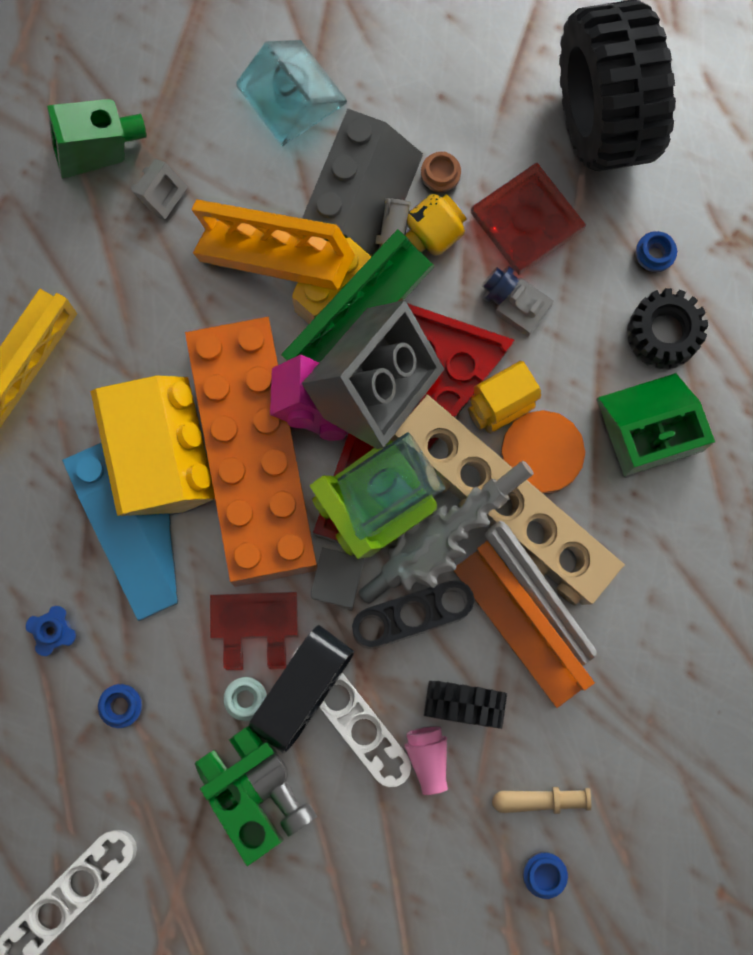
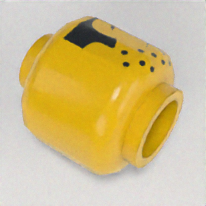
(435, 224)

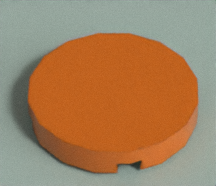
(548, 446)

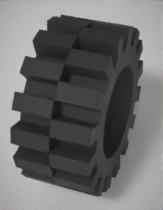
(677, 307)
(465, 704)

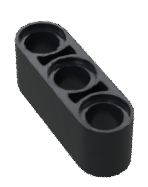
(431, 603)
(301, 688)

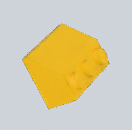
(153, 446)

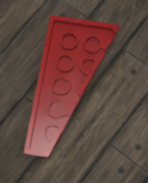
(467, 359)

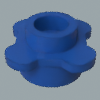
(63, 633)

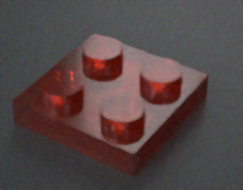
(527, 218)

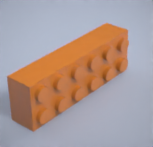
(250, 454)

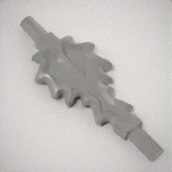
(433, 544)

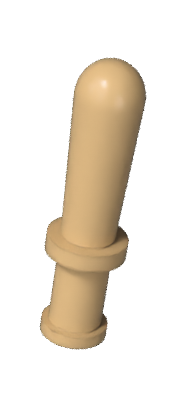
(541, 800)

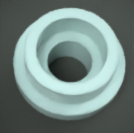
(231, 697)

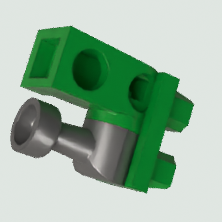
(239, 791)

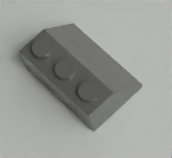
(362, 170)
(375, 374)

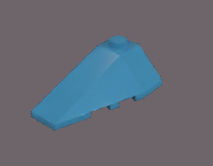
(134, 544)

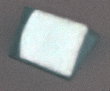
(289, 89)
(388, 486)

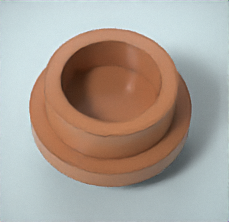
(440, 172)

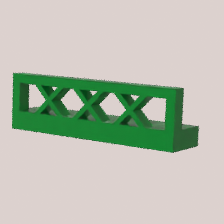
(382, 280)

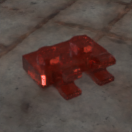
(253, 617)

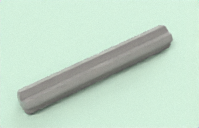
(539, 590)

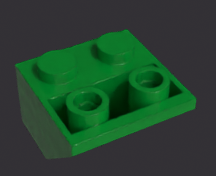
(655, 423)

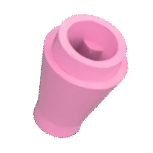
(429, 758)

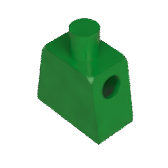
(91, 135)

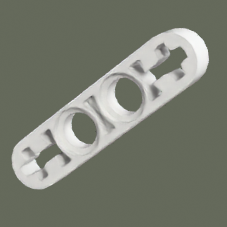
(344, 721)
(65, 898)

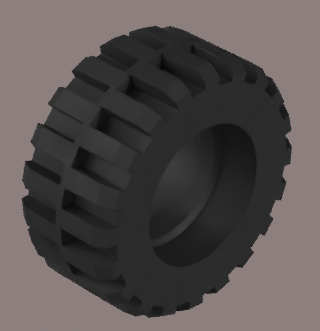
(617, 84)

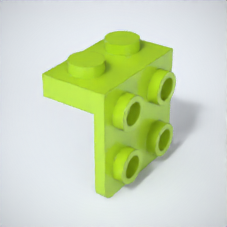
(331, 505)

